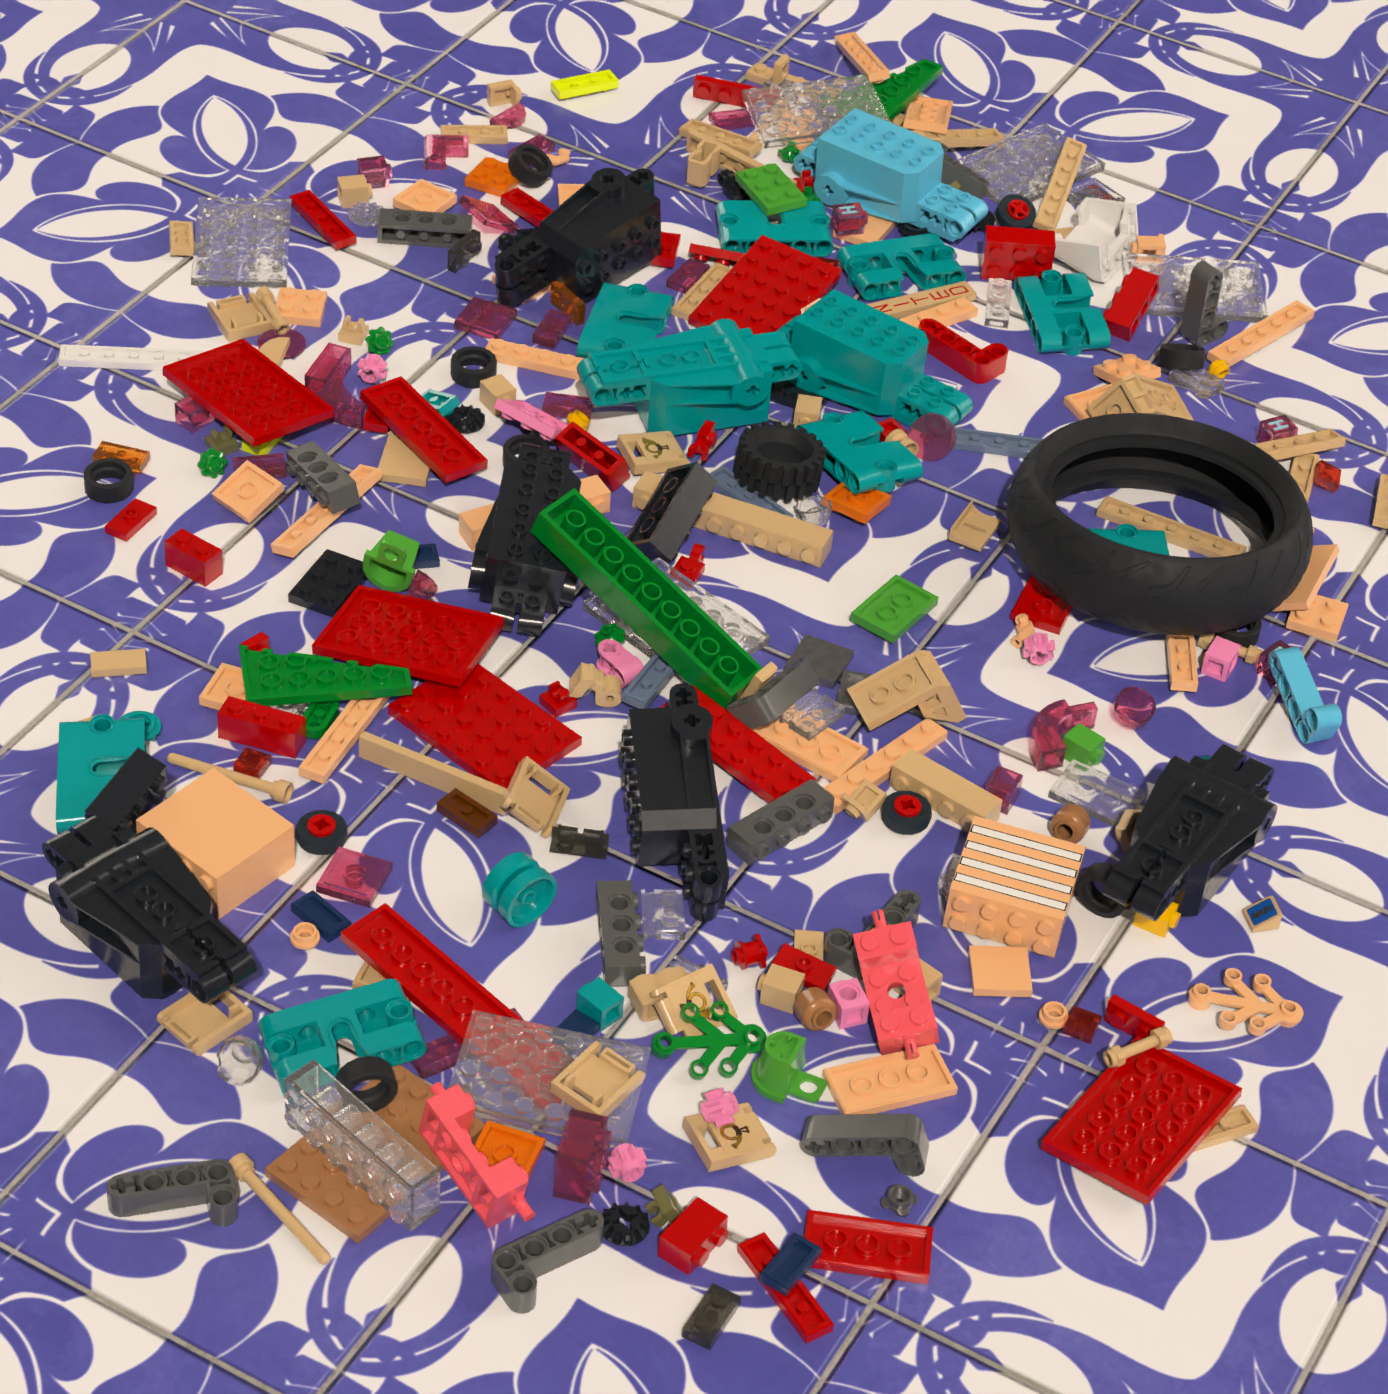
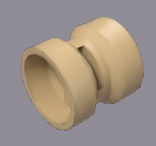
(902, 437)

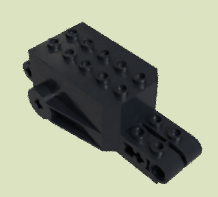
(588, 240)
(509, 560)
(676, 797)
(1193, 833)
(143, 912)

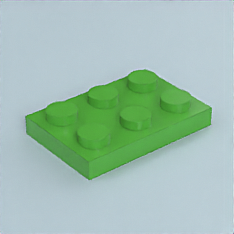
(771, 189)
(894, 608)

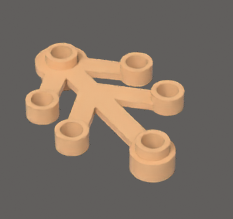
(1280, 1011)

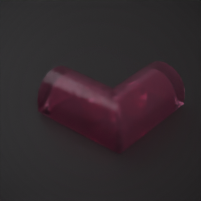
(439, 147)

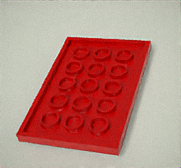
(766, 288)
(248, 392)
(409, 632)
(484, 725)
(1141, 1121)

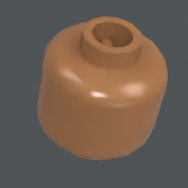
(1070, 823)
(815, 1009)

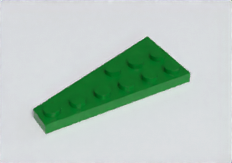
(904, 87)
(308, 678)

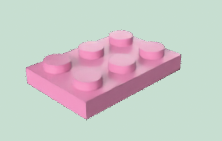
(530, 417)

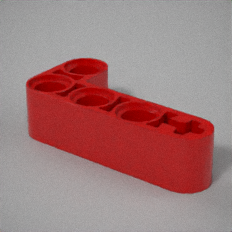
(963, 356)

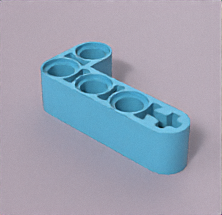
(1309, 715)

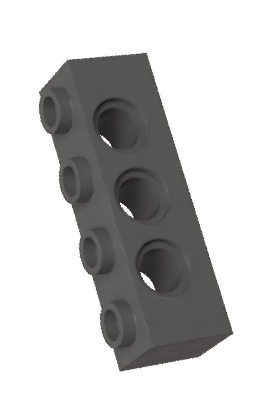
(422, 228)
(322, 477)
(780, 822)
(618, 932)

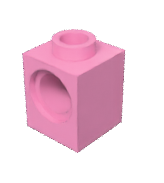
(1220, 659)
(850, 1003)

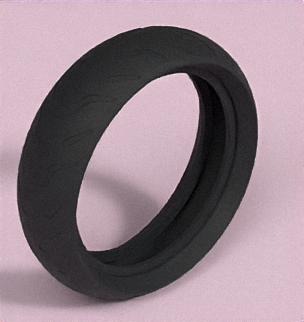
(1145, 587)

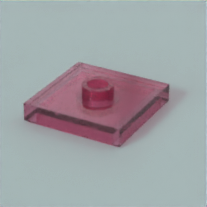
(488, 214)
(485, 318)
(354, 877)

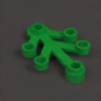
(713, 1040)

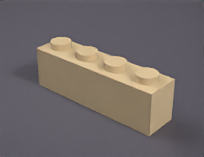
(945, 790)

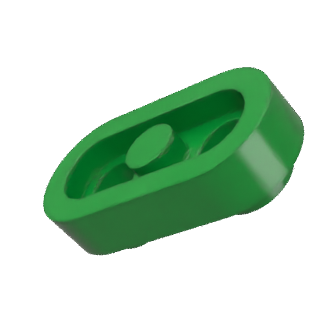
(320, 717)

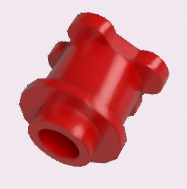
(750, 953)

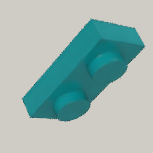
(441, 401)

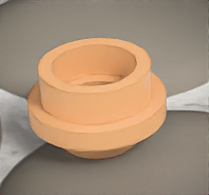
(304, 936)
(1053, 1015)

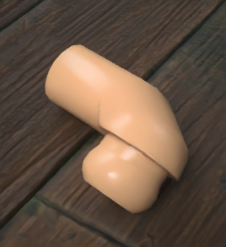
(561, 158)
(1024, 629)

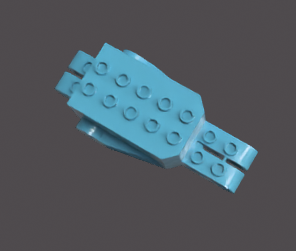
(889, 174)

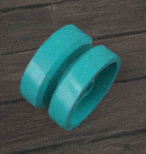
(519, 889)

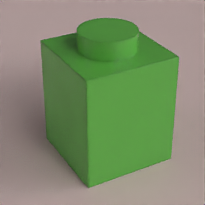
(1084, 745)

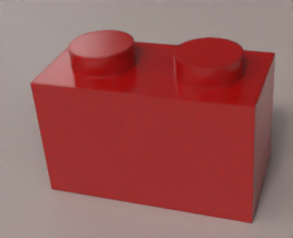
(193, 557)
(693, 1236)

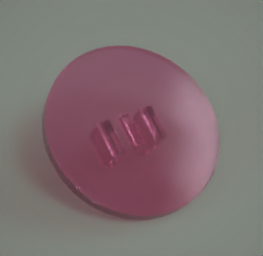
(297, 342)
(933, 435)

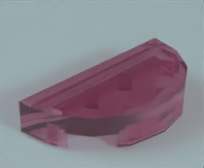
(512, 117)
(422, 585)

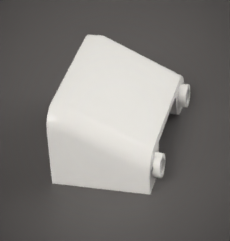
(1099, 238)

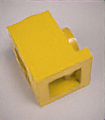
(1161, 926)

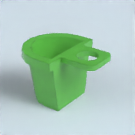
(391, 562)
(780, 1069)

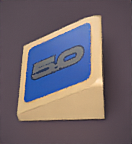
(1263, 915)

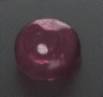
(1133, 707)

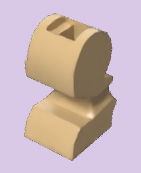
(606, 688)

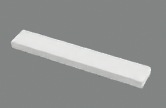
(121, 357)

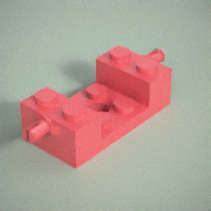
(891, 960)
(491, 1191)

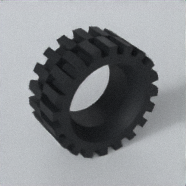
(779, 461)

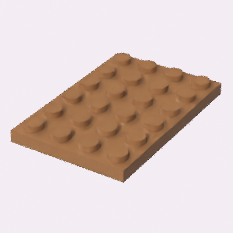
(327, 1189)

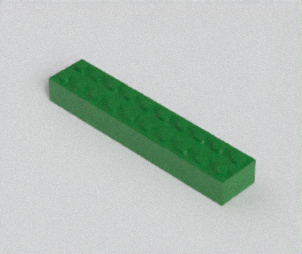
(645, 598)

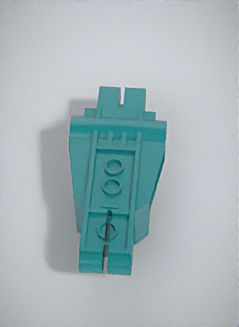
(869, 361)
(694, 377)

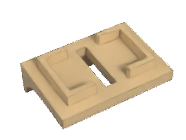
(973, 528)

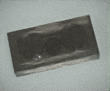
(464, 251)
(711, 1316)

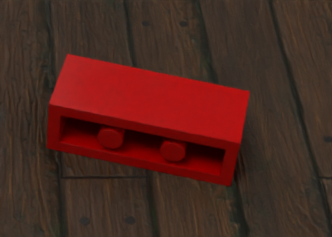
(1131, 303)
(593, 456)
(261, 727)

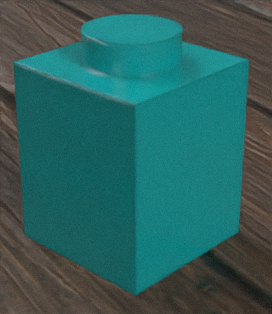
(600, 1002)

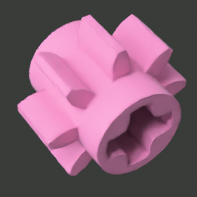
(372, 368)
(1038, 648)
(719, 1107)
(627, 1162)

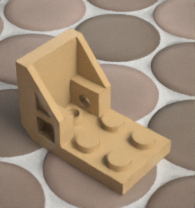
(1140, 395)
(904, 685)

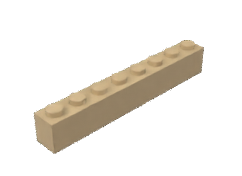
(751, 524)

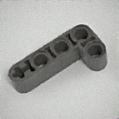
(967, 178)
(1200, 320)
(776, 695)
(839, 943)
(869, 1136)
(176, 1187)
(523, 1261)

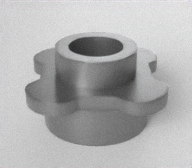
(904, 1196)

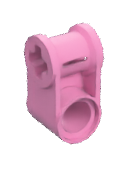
(618, 661)

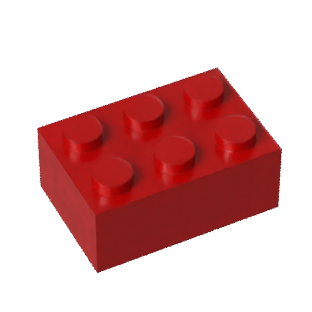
(1016, 252)

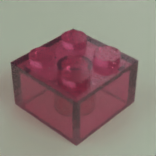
(582, 1157)

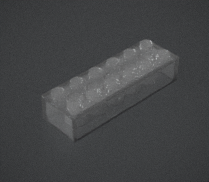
(362, 1145)

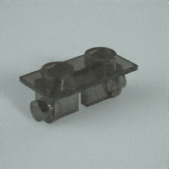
(589, 844)

